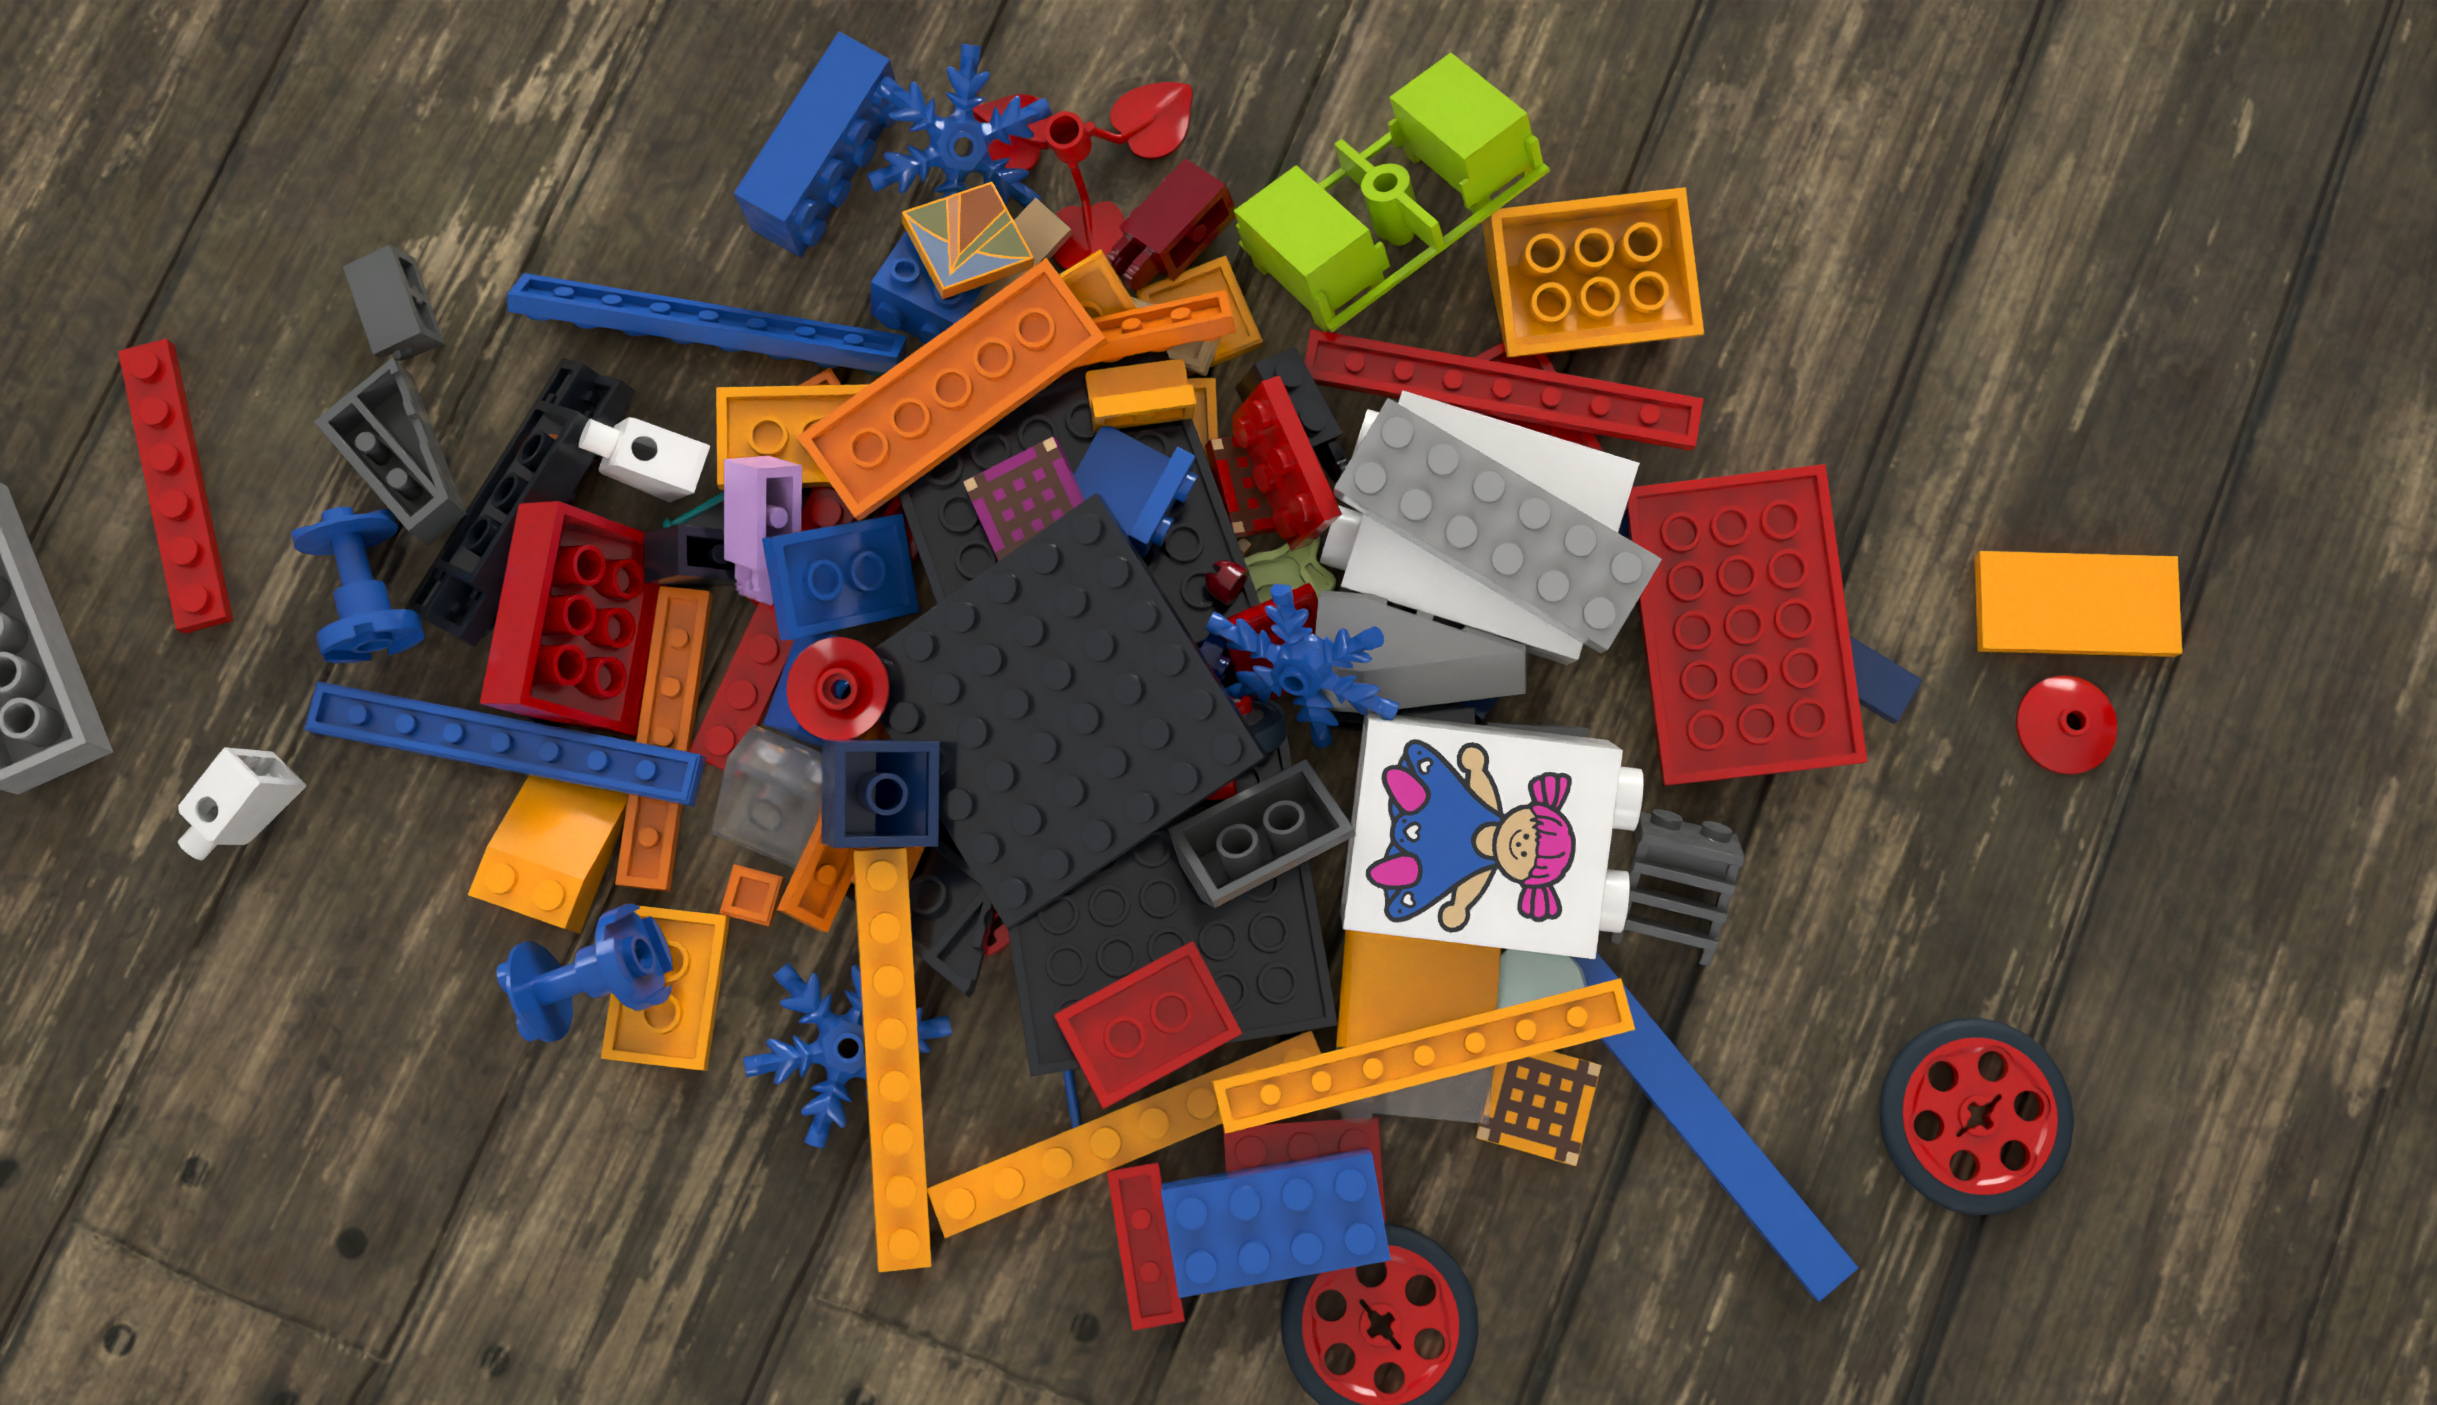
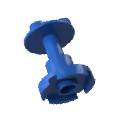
(361, 603)
(624, 961)

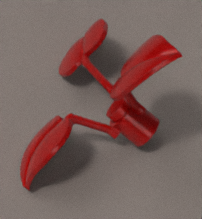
(1148, 117)

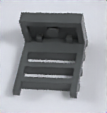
(1689, 855)

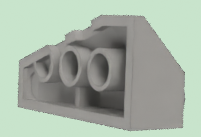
(1421, 657)

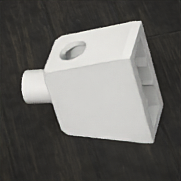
(666, 461)
(236, 799)

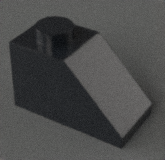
(687, 557)

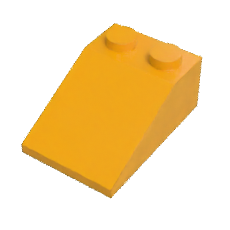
(551, 851)

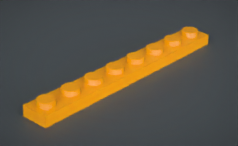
(1423, 1055)
(891, 1059)
(1097, 1144)

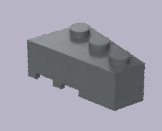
(395, 450)

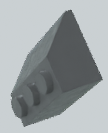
(1259, 834)

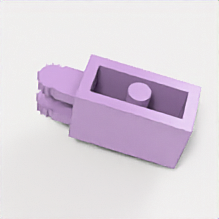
(759, 503)

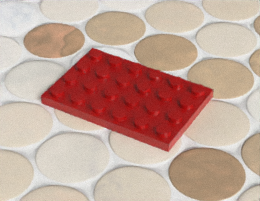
(1746, 626)

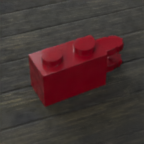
(1172, 226)

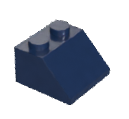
(880, 793)

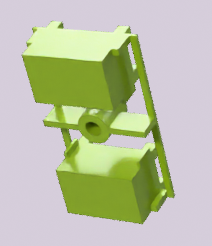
(1328, 256)

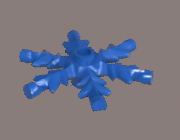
(961, 123)
(1304, 665)
(824, 1051)

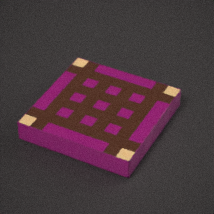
(1024, 495)

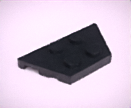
(948, 916)

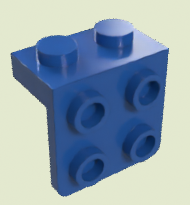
(909, 300)
(1136, 484)

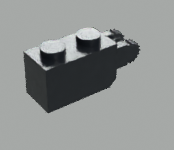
(1308, 403)

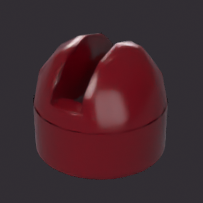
(1228, 581)

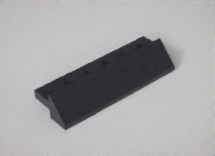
(468, 574)

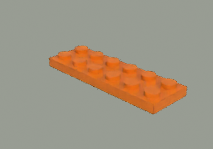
(952, 389)

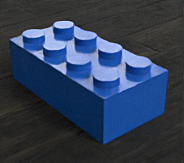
(818, 147)
(1275, 1222)

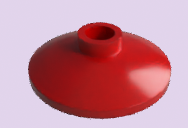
(813, 686)
(2045, 732)

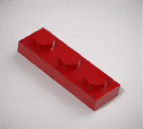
(1145, 1246)

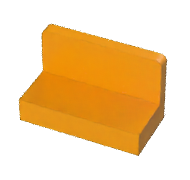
(1140, 394)

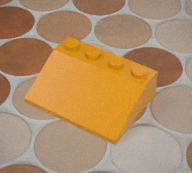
(1593, 272)

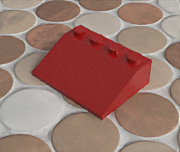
(572, 621)

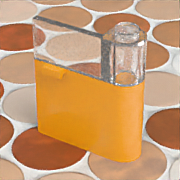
(1409, 985)

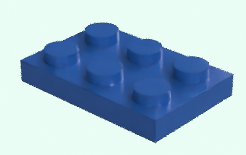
(840, 576)

